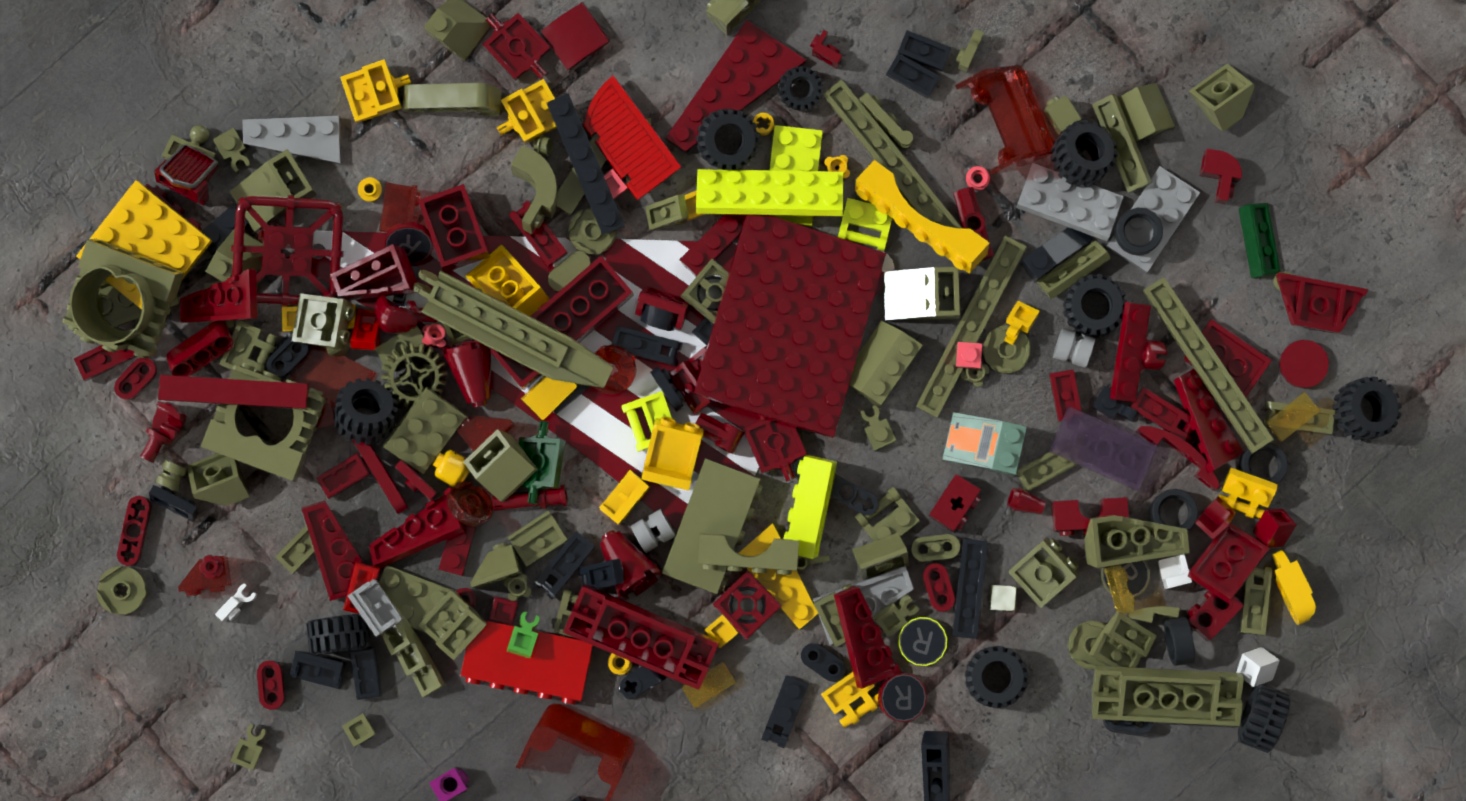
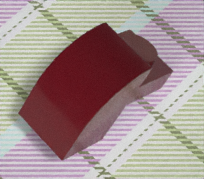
(1221, 166)

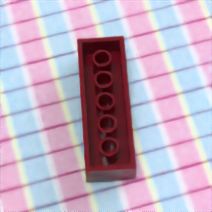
(575, 311)

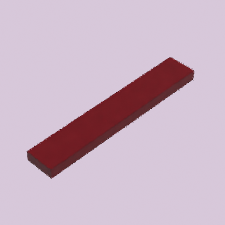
(233, 391)

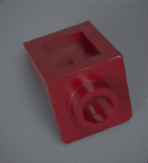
(827, 54)

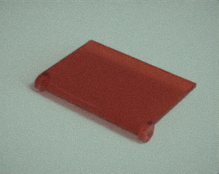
(328, 372)

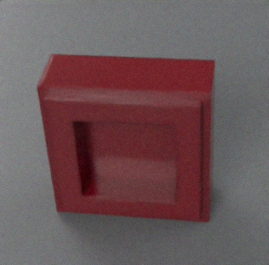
(503, 611)

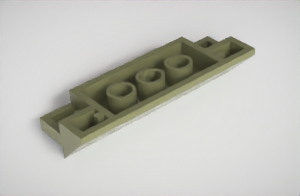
(1167, 695)

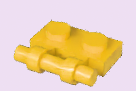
(1249, 488)
(844, 693)

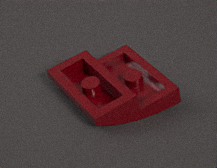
(575, 36)
(685, 378)

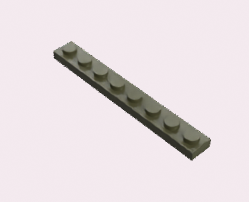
(887, 154)
(971, 324)
(1208, 365)

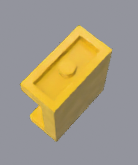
(672, 453)

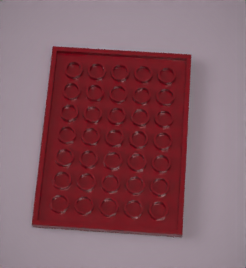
(790, 324)

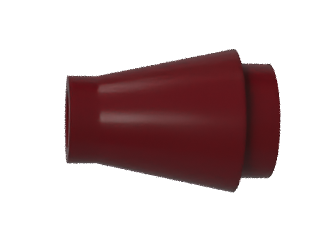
(1025, 502)

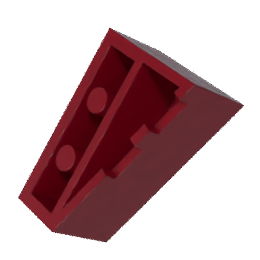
(378, 274)

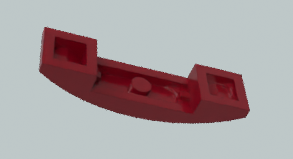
(1155, 435)

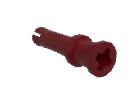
(546, 498)

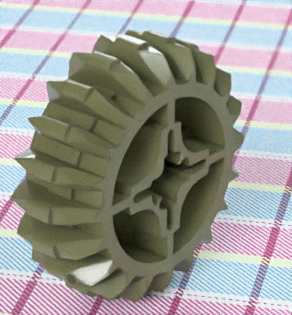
(423, 369)

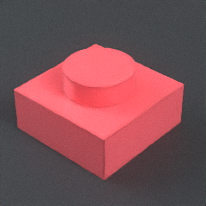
(615, 184)
(968, 355)

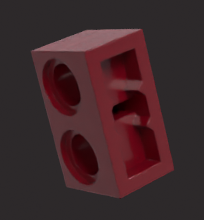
(1218, 617)

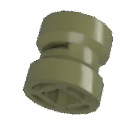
(171, 481)

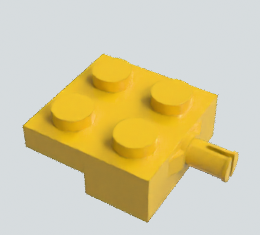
(373, 91)
(529, 112)

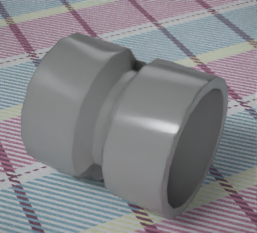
(1073, 348)
(645, 534)

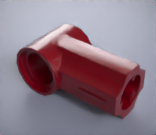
(723, 435)

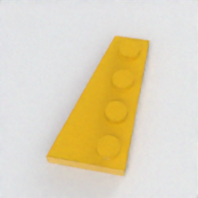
(784, 588)

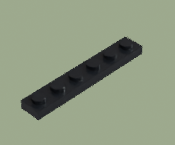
(585, 164)

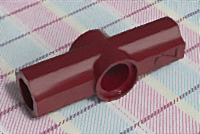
(969, 209)

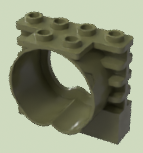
(156, 285)
(280, 459)

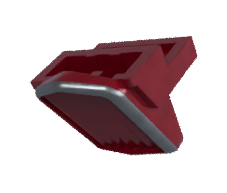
(188, 173)

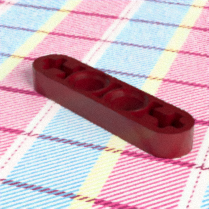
(382, 477)

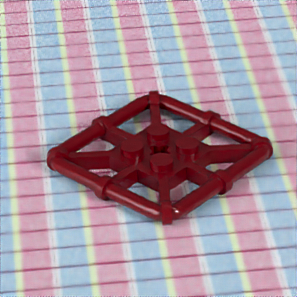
(277, 237)

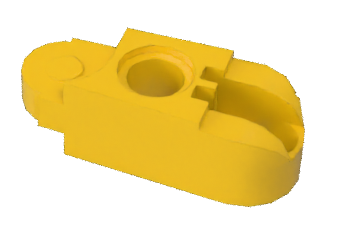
(1293, 588)

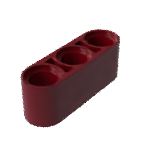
(200, 349)

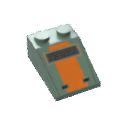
(984, 443)

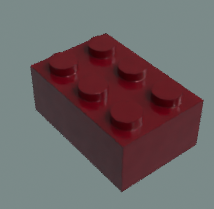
(454, 228)

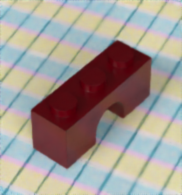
(1068, 518)

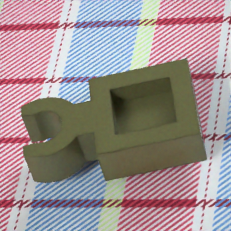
(966, 55)
(231, 147)
(878, 432)
(893, 617)
(248, 751)

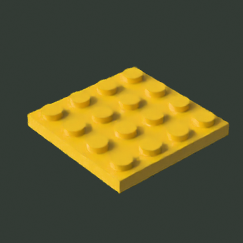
(152, 230)

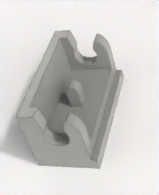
(375, 607)

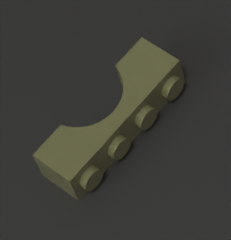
(716, 551)

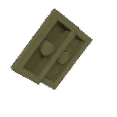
(452, 624)
(1122, 642)

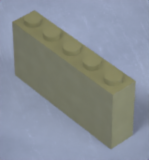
(716, 506)

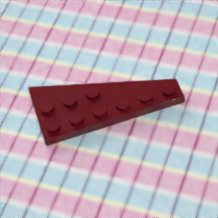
(738, 79)

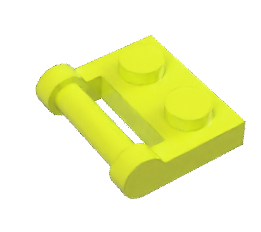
(865, 216)
(653, 407)

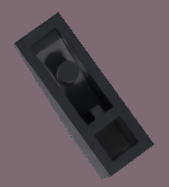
(1054, 252)
(936, 765)

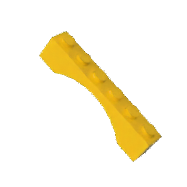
(960, 246)

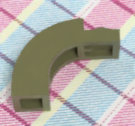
(536, 170)

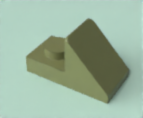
(667, 212)

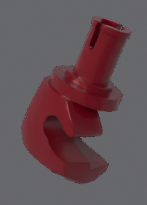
(397, 318)
(165, 429)

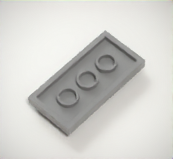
(1170, 201)
(1079, 208)

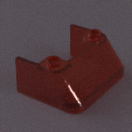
(1014, 113)
(586, 734)

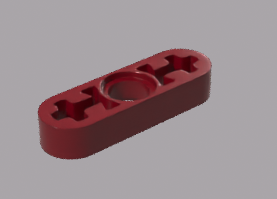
(137, 550)

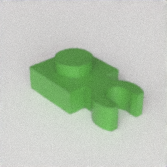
(523, 638)

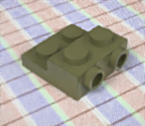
(323, 321)
(1044, 571)

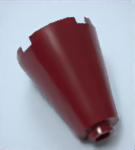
(472, 370)
(638, 568)

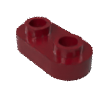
(134, 376)
(939, 587)
(270, 685)

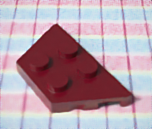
(1318, 302)

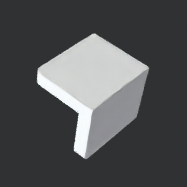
(1174, 571)
(1258, 666)

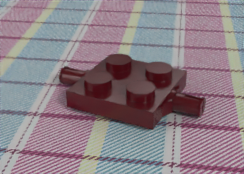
(516, 46)
(774, 445)

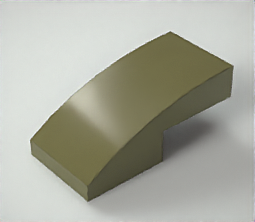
(1146, 614)

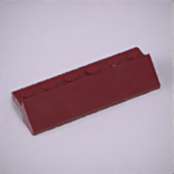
(641, 636)

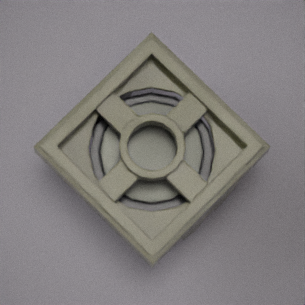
(706, 293)

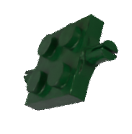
(547, 457)

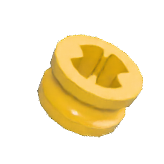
(764, 116)

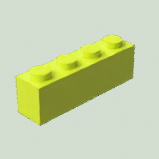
(811, 504)

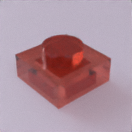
(327, 415)

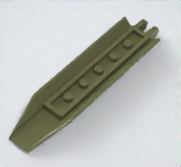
(510, 331)

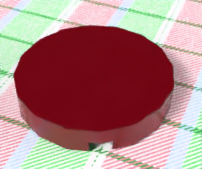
(1303, 364)

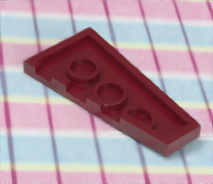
(222, 301)
(1213, 431)
(417, 533)
(332, 548)
(866, 649)

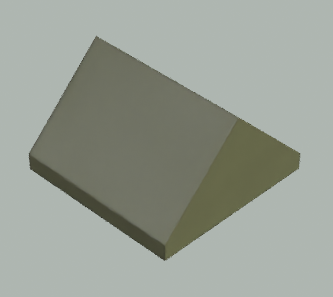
(1146, 112)
(881, 556)

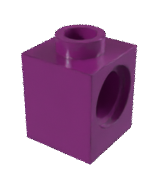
(440, 790)

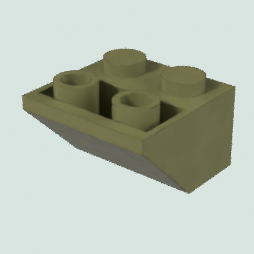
(500, 465)

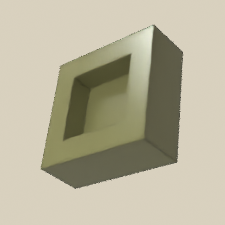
(359, 730)

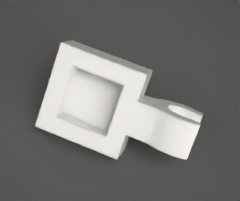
(230, 609)

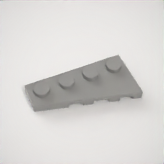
(302, 136)
(880, 590)

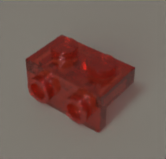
(398, 205)

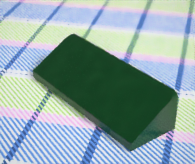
(1259, 240)

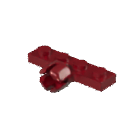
(1134, 352)

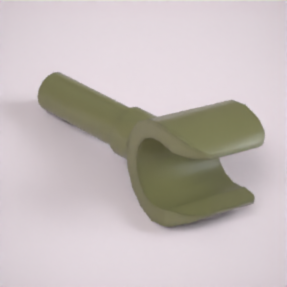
(812, 561)

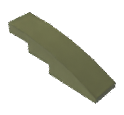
(413, 657)

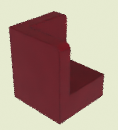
(1215, 517)
(1274, 528)

